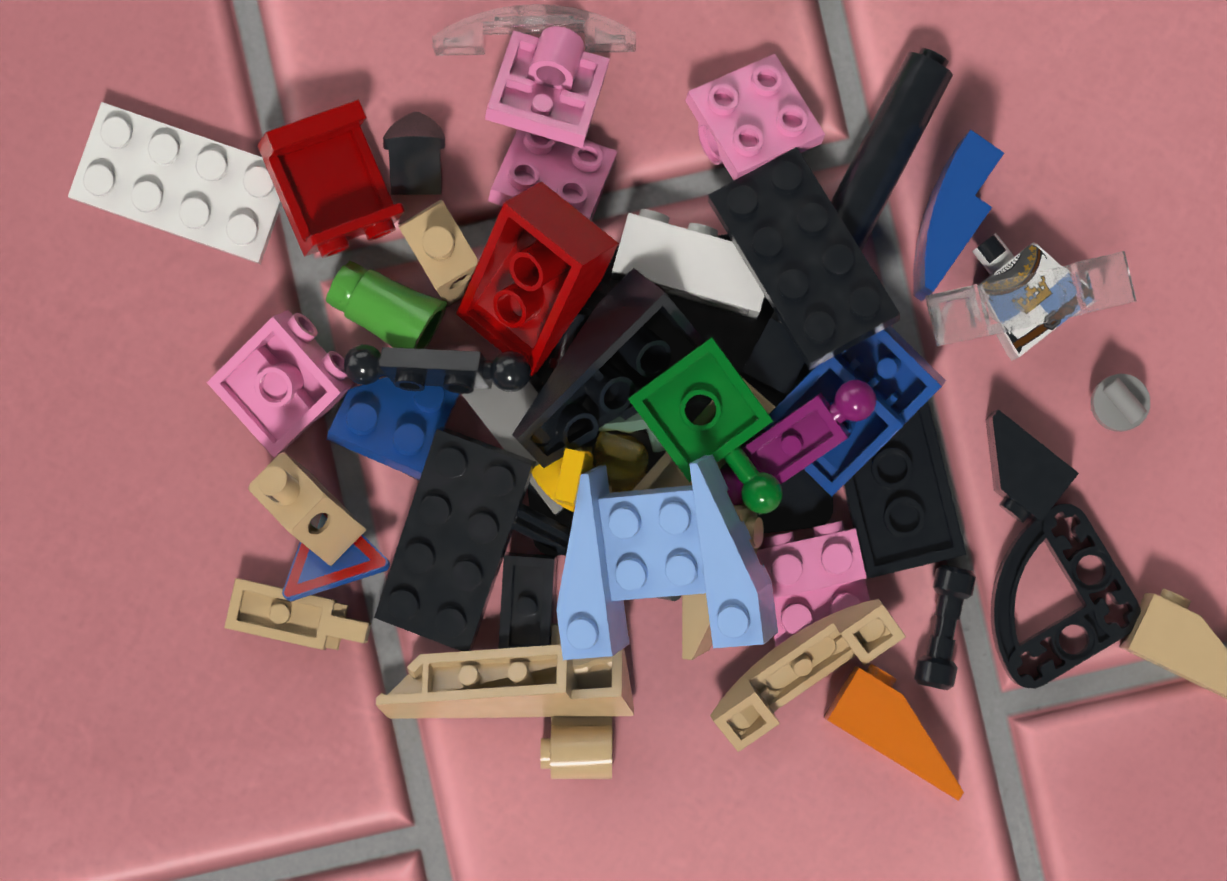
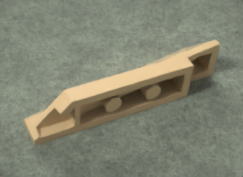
(511, 685)

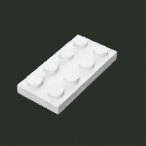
(177, 183)

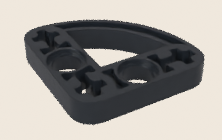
(1088, 617)

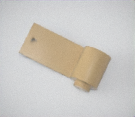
(577, 744)

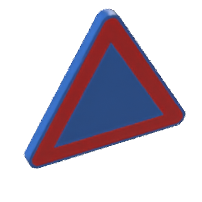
(313, 575)

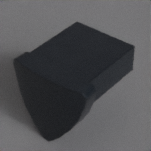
(415, 155)

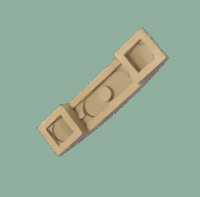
(798, 664)

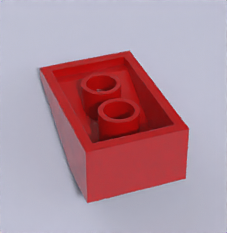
(535, 274)

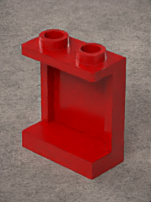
(329, 180)

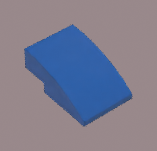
(952, 211)
(901, 386)

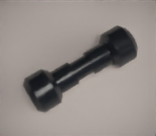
(953, 587)

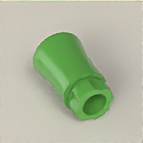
(386, 307)

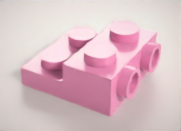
(282, 381)
(813, 576)

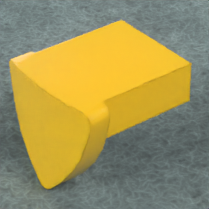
(563, 476)

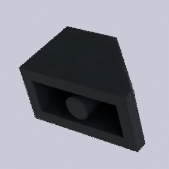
(1024, 470)

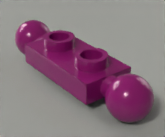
(804, 435)

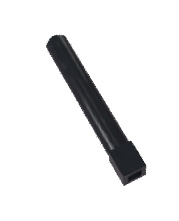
(863, 193)

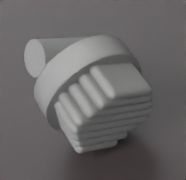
(1120, 402)

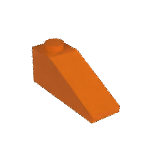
(885, 721)

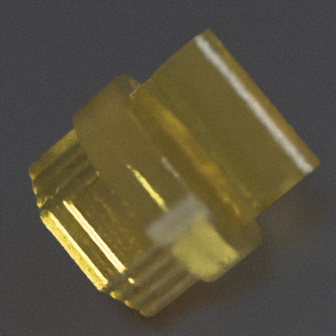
(624, 459)

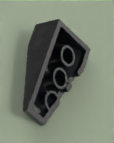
(616, 353)

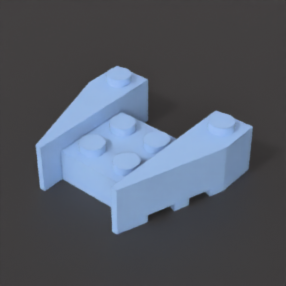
(660, 547)

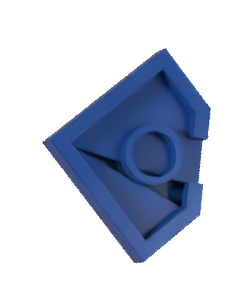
(392, 423)

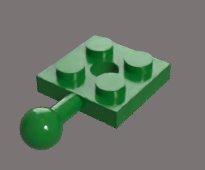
(736, 420)

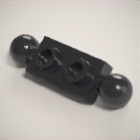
(450, 369)

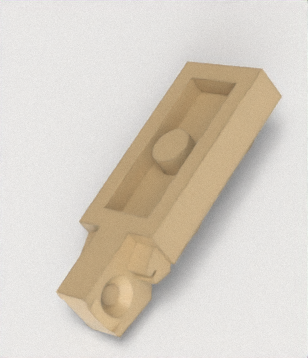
(306, 621)

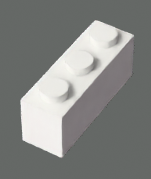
(687, 263)

